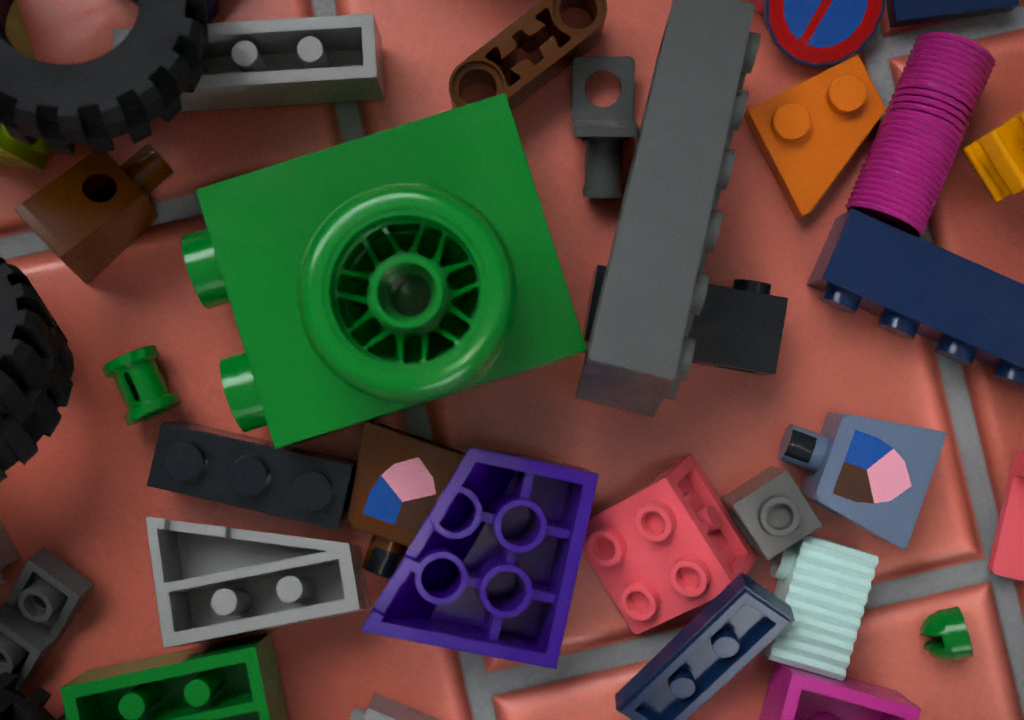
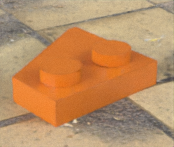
(815, 130)

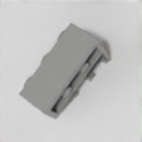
(245, 581)

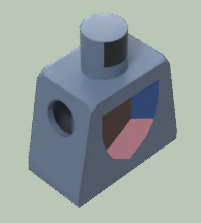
(866, 471)

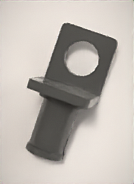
(603, 126)

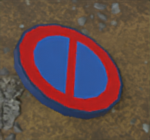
(821, 29)

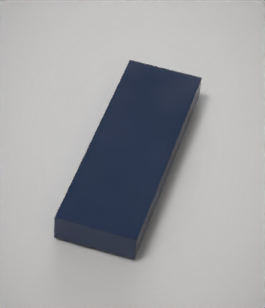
(706, 653)

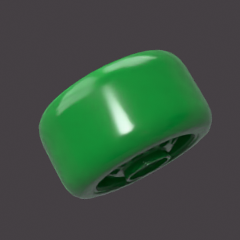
(361, 261)

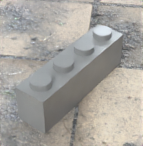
(287, 63)

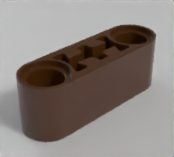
(529, 33)

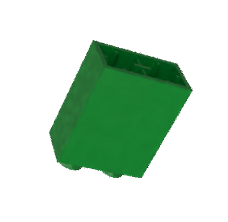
(268, 216)

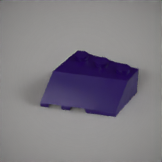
(493, 560)

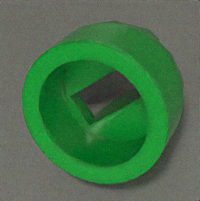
(952, 634)

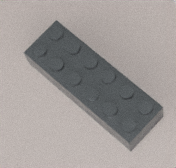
(670, 208)

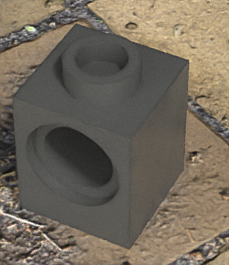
(771, 512)

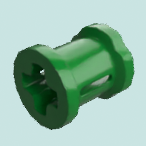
(141, 384)

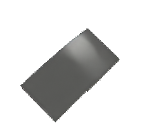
(38, 613)

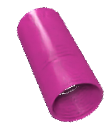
(919, 144)

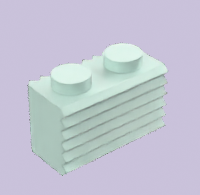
(827, 595)

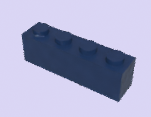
(924, 293)

